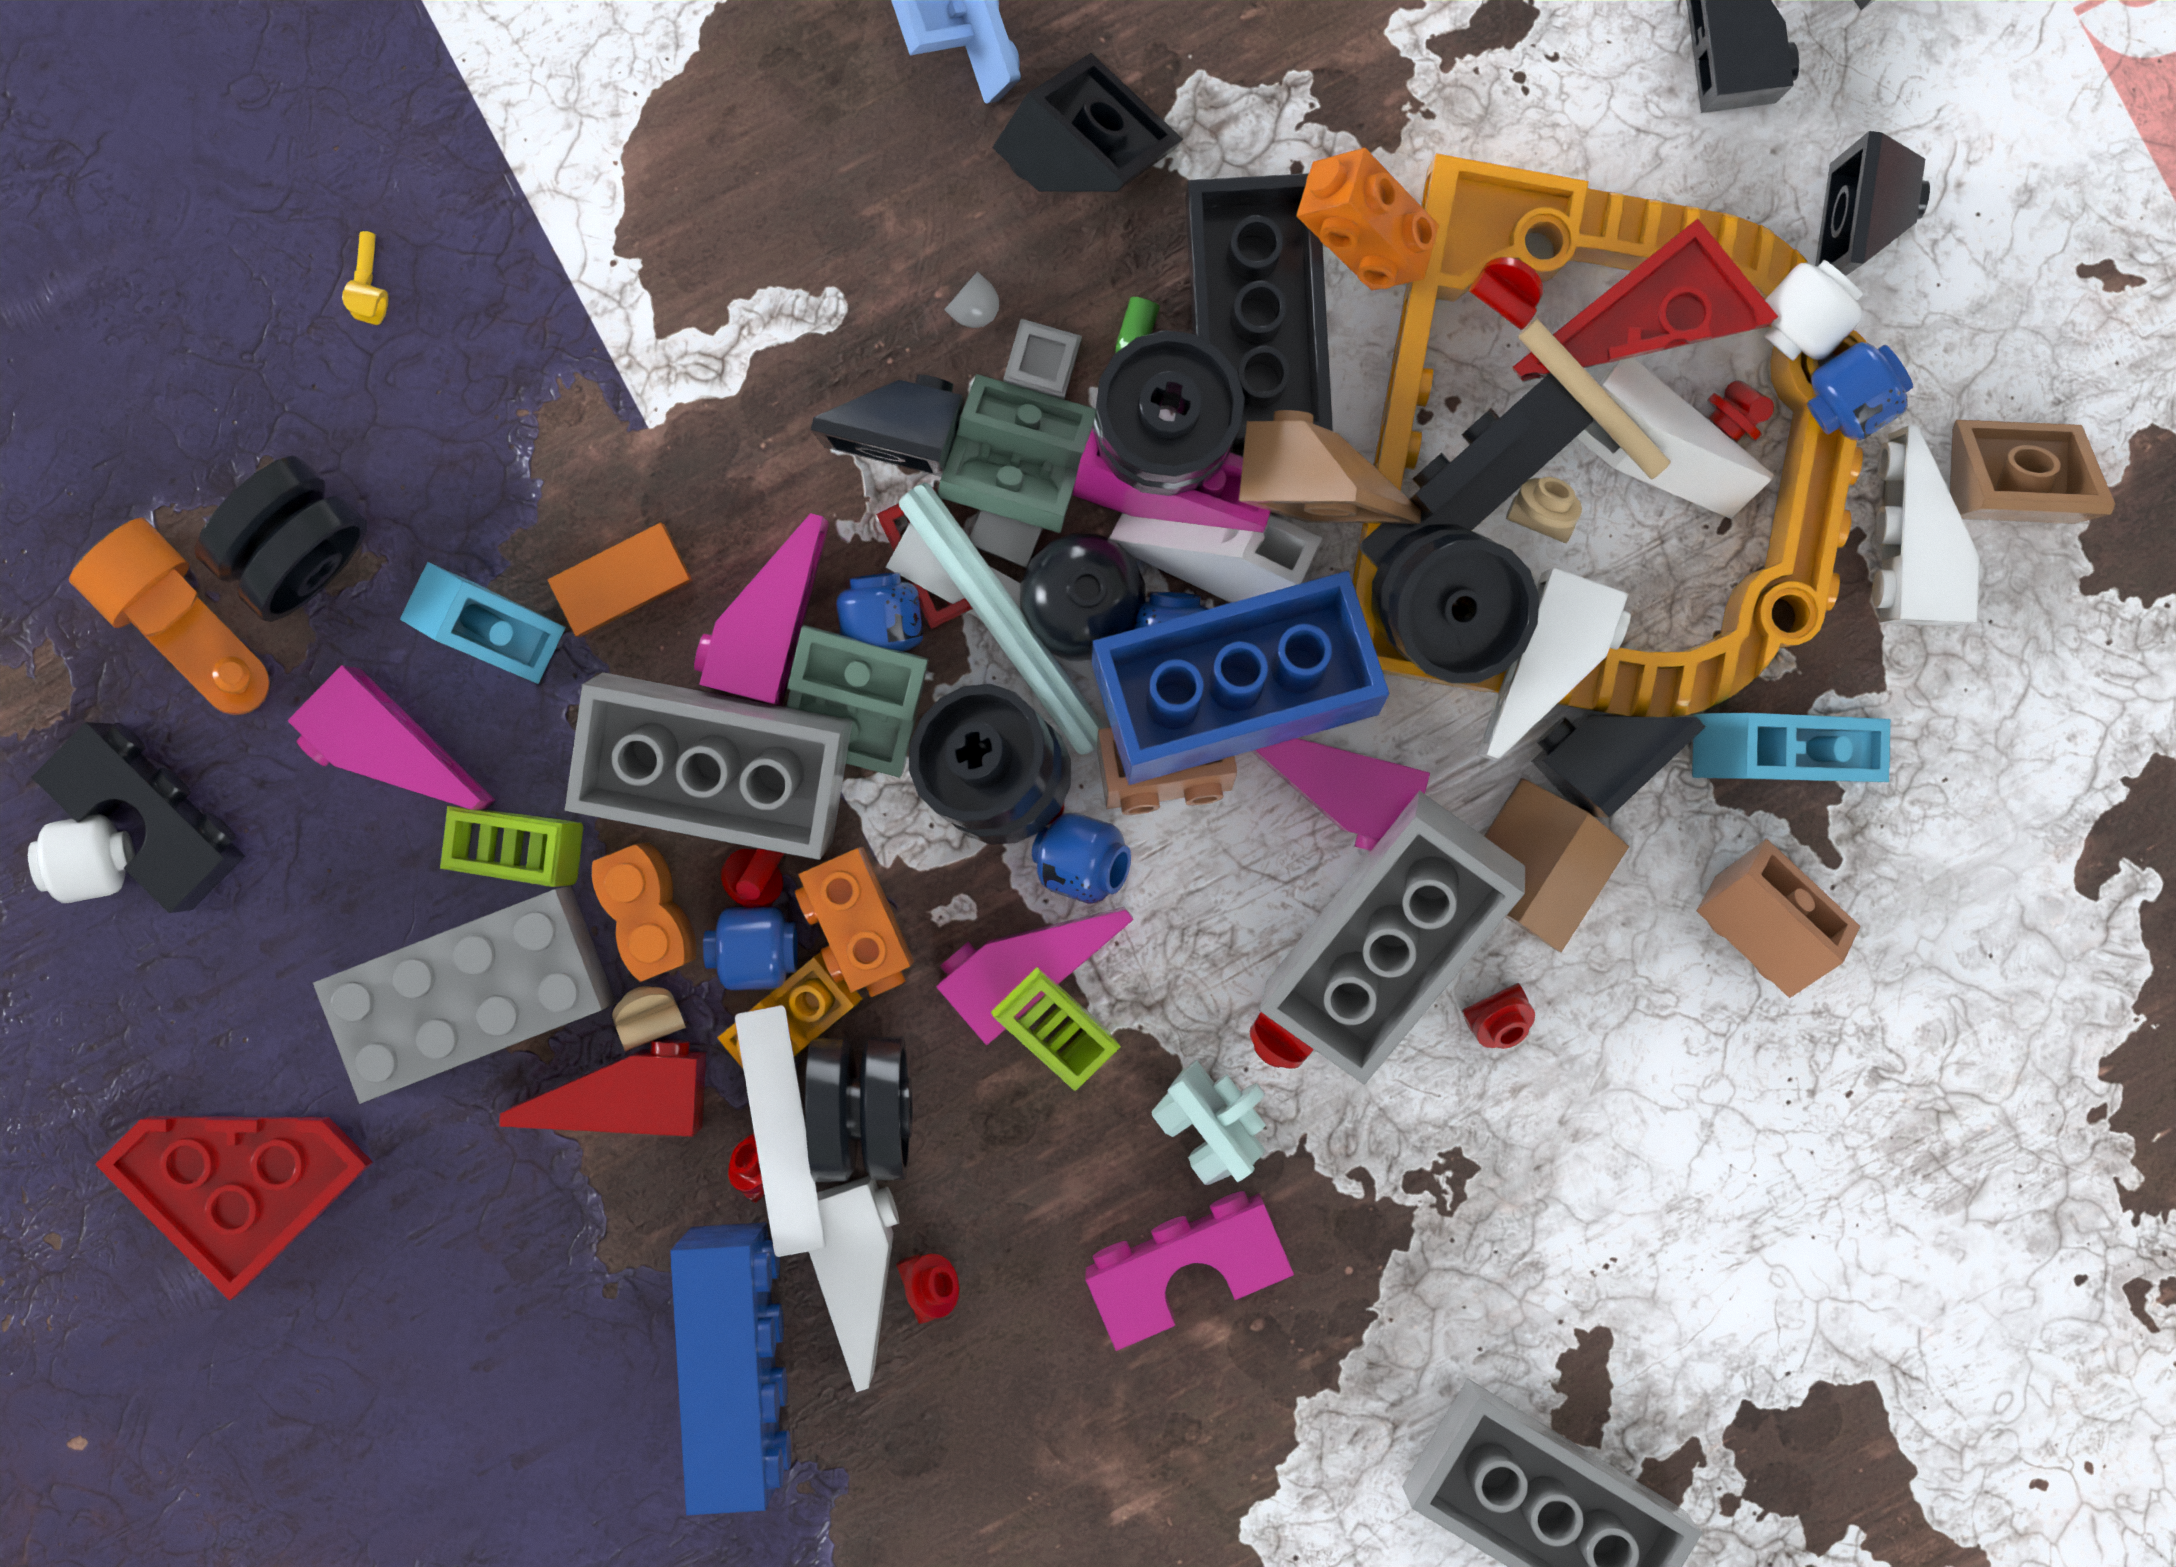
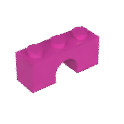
(1133, 1281)

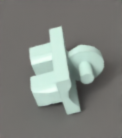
(1222, 1118)

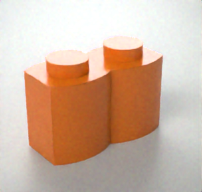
(638, 894)

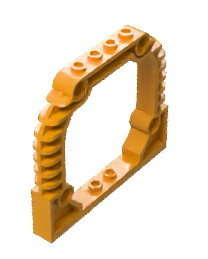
(1485, 216)

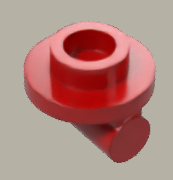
(1509, 289)
(1740, 411)
(753, 877)
(1501, 1018)
(1277, 1045)
(745, 1170)
(929, 1285)

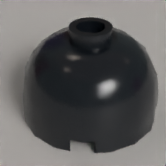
(1081, 593)

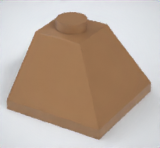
(1316, 475)

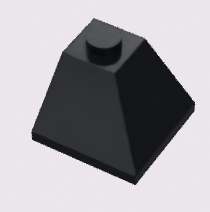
(1084, 133)
(1870, 200)
(897, 424)
(1609, 758)

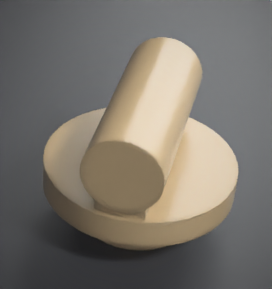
(1546, 507)
(646, 1016)

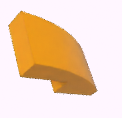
(810, 1004)

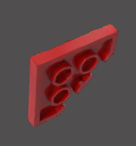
(233, 1185)

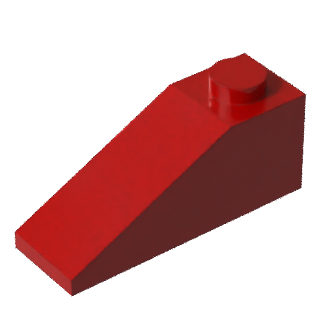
(640, 1094)

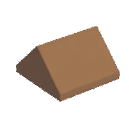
(2026, 473)
(1564, 858)

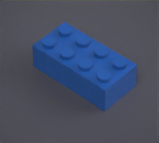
(1239, 677)
(728, 1368)

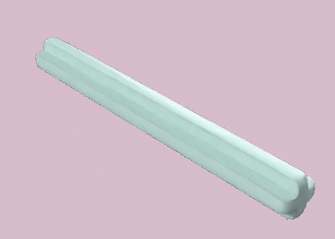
(1002, 616)

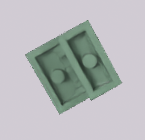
(1017, 453)
(863, 684)

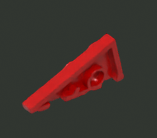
(1669, 301)

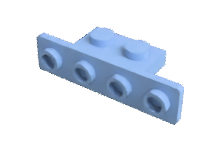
(968, 23)

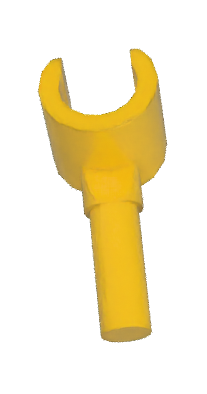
(359, 297)

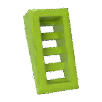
(552, 847)
(1083, 1055)

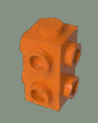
(1368, 219)
(857, 921)

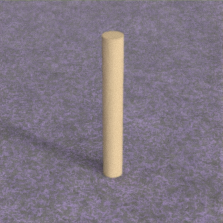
(1594, 399)

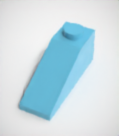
(1792, 747)

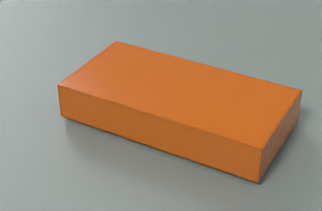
(620, 580)

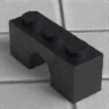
(182, 848)

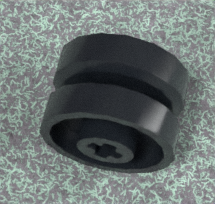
(1172, 374)
(280, 538)
(1455, 603)
(990, 764)
(852, 1109)

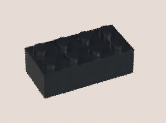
(1261, 292)

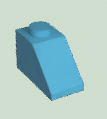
(482, 623)

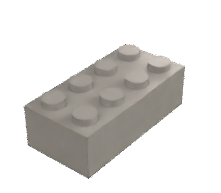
(708, 765)
(1393, 938)
(464, 993)
(1538, 1495)

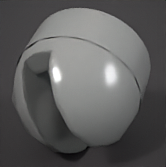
(975, 303)

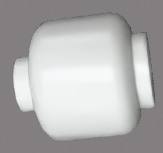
(1813, 310)
(80, 858)

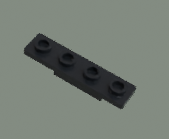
(1495, 464)

